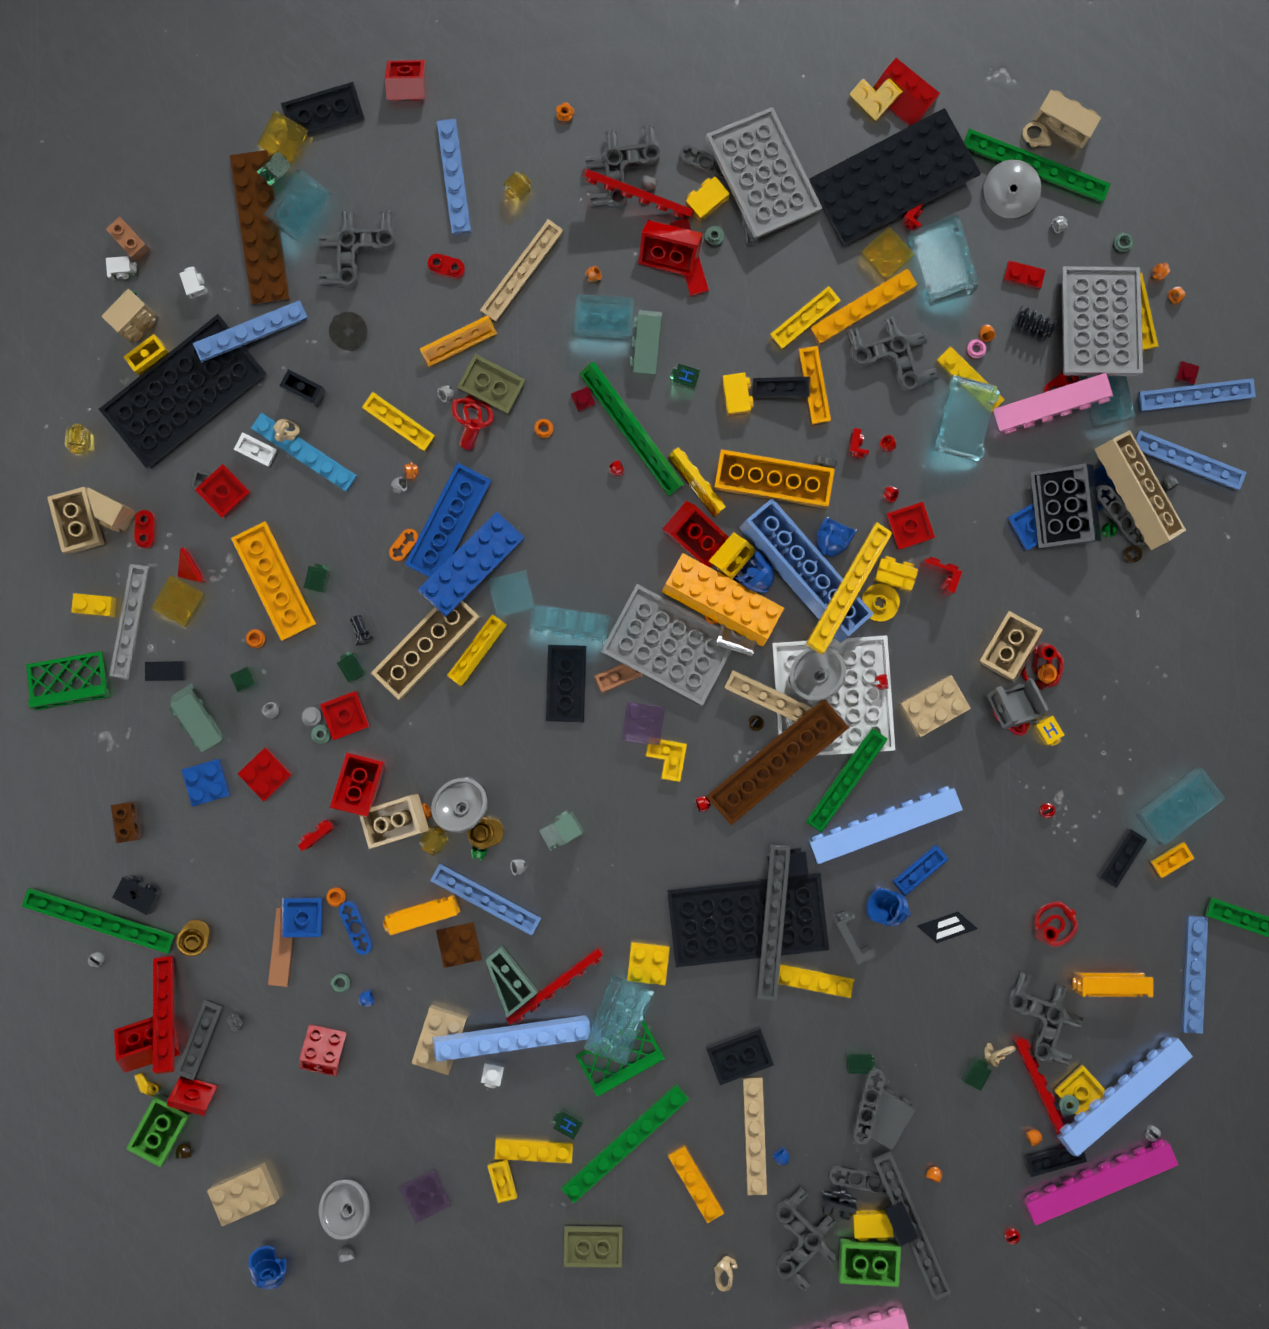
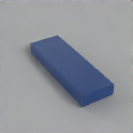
(920, 870)

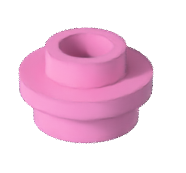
(979, 343)

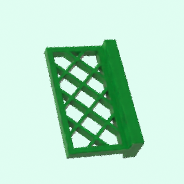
(66, 697)
(626, 1073)

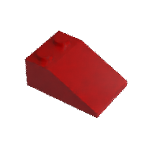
(695, 533)
(357, 784)

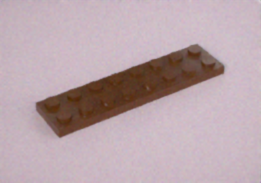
(259, 235)
(777, 761)

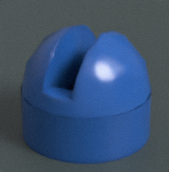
(366, 998)
(781, 1157)

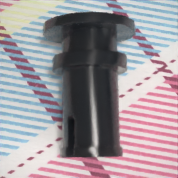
(360, 631)

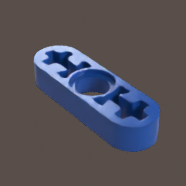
(363, 929)

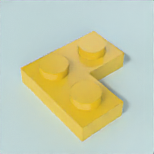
(873, 101)
(673, 756)

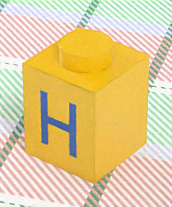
(1049, 731)

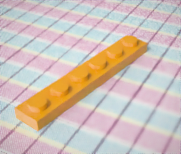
(863, 306)

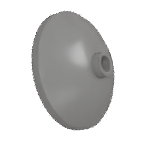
(1002, 199)
(810, 667)
(455, 797)
(336, 1209)

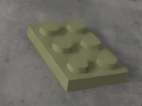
(491, 384)
(593, 1246)

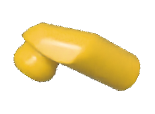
(144, 1086)

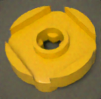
(891, 603)

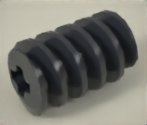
(1034, 323)

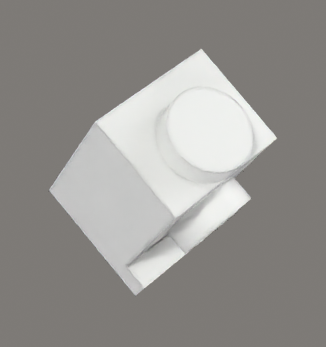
(120, 267)
(193, 282)

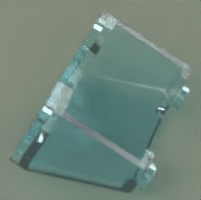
(944, 260)
(966, 418)

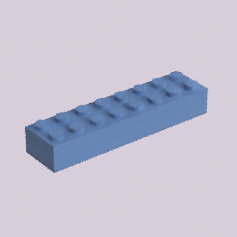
(800, 564)

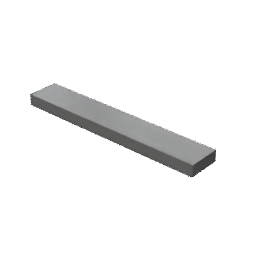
(129, 621)

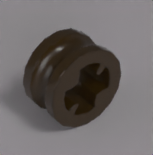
(1137, 550)

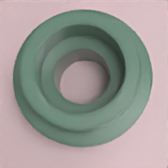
(1127, 238)
(714, 241)
(326, 737)
(336, 987)
(1064, 1100)

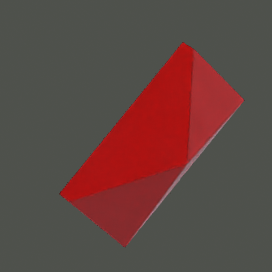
(188, 568)

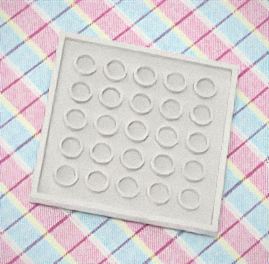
(858, 698)

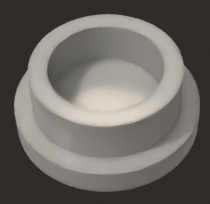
(311, 716)

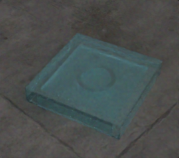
(511, 593)

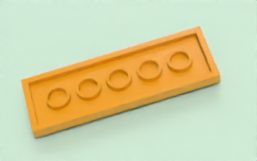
(273, 581)

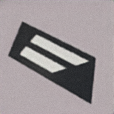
(947, 927)

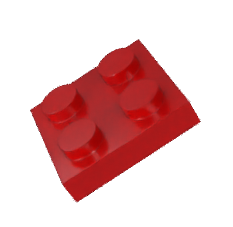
(222, 490)
(910, 525)
(344, 715)
(264, 774)
(312, 838)
(192, 1096)

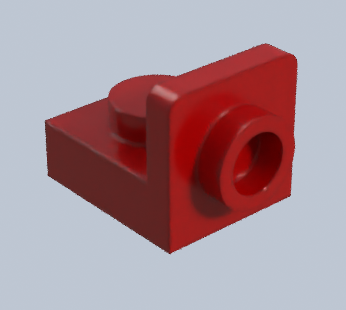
(909, 220)
(855, 441)

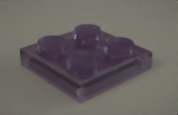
(643, 723)
(424, 1196)

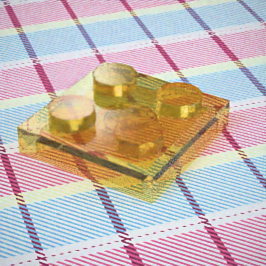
(282, 136)
(887, 253)
(178, 601)

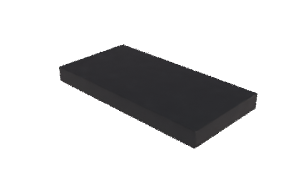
(325, 109)
(566, 683)

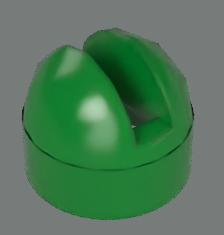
(1106, 530)
(478, 853)

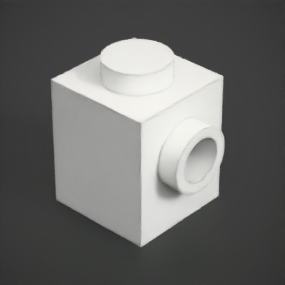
(492, 1073)

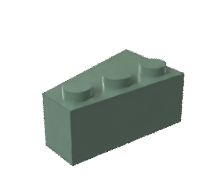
(646, 342)
(194, 719)
(562, 830)
(510, 981)

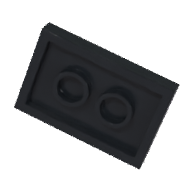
(740, 1056)

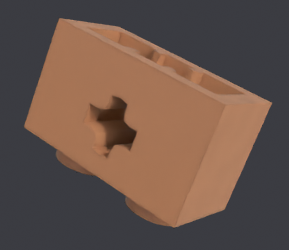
(127, 239)

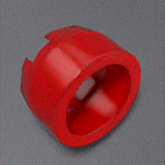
(888, 443)
(616, 468)
(891, 494)
(882, 678)
(702, 803)
(1044, 807)
(1011, 1232)

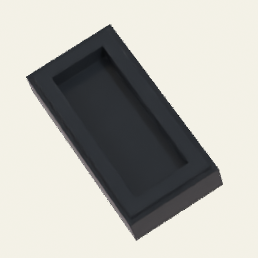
(165, 671)
(901, 1223)

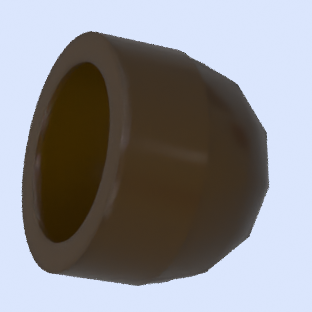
(758, 724)
(183, 1151)

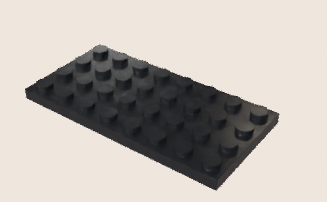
(894, 176)
(179, 395)
(728, 920)

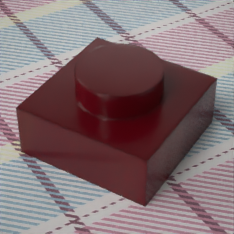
(1187, 373)
(583, 399)

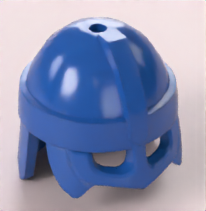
(834, 537)
(758, 574)
(887, 907)
(264, 1261)

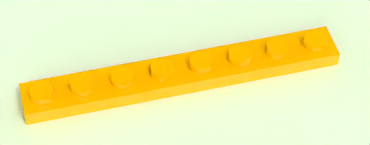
(848, 588)

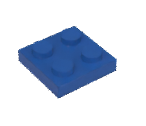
(205, 782)
(301, 917)

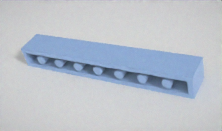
(886, 825)
(511, 1038)
(1124, 1095)

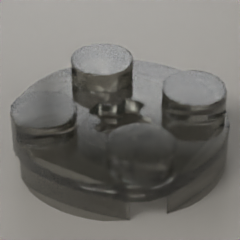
(341, 322)

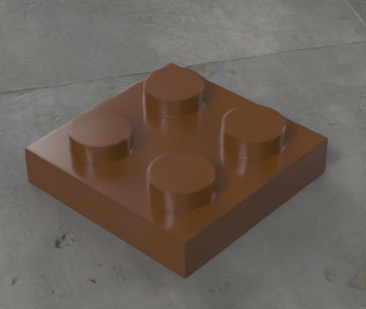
(458, 944)

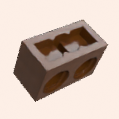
(125, 822)

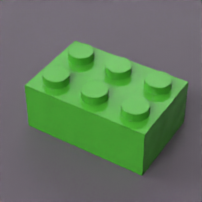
(158, 1131)
(869, 1262)

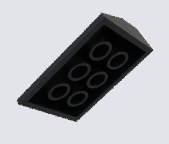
(1065, 506)

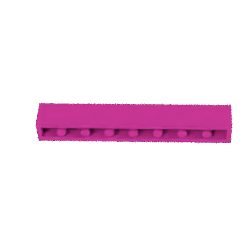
(1100, 1182)

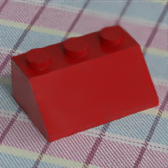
(916, 96)
(670, 248)
(135, 1045)

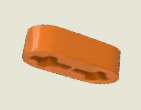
(400, 541)

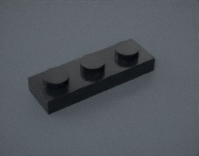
(781, 387)
(1123, 858)
(1052, 1161)

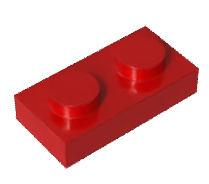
(1024, 274)

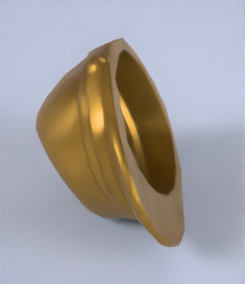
(485, 833)
(193, 938)

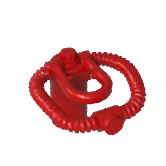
(472, 426)
(1047, 652)
(1049, 933)

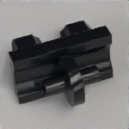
(840, 1201)

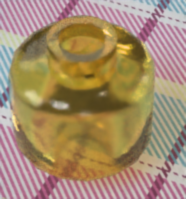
(517, 186)
(77, 438)
(433, 841)

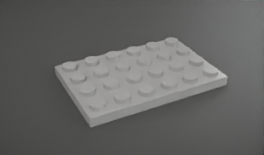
(763, 172)
(1102, 321)
(667, 644)

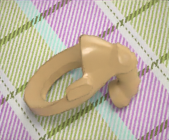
(1044, 138)
(280, 432)
(994, 1059)
(725, 1265)

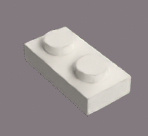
(255, 449)

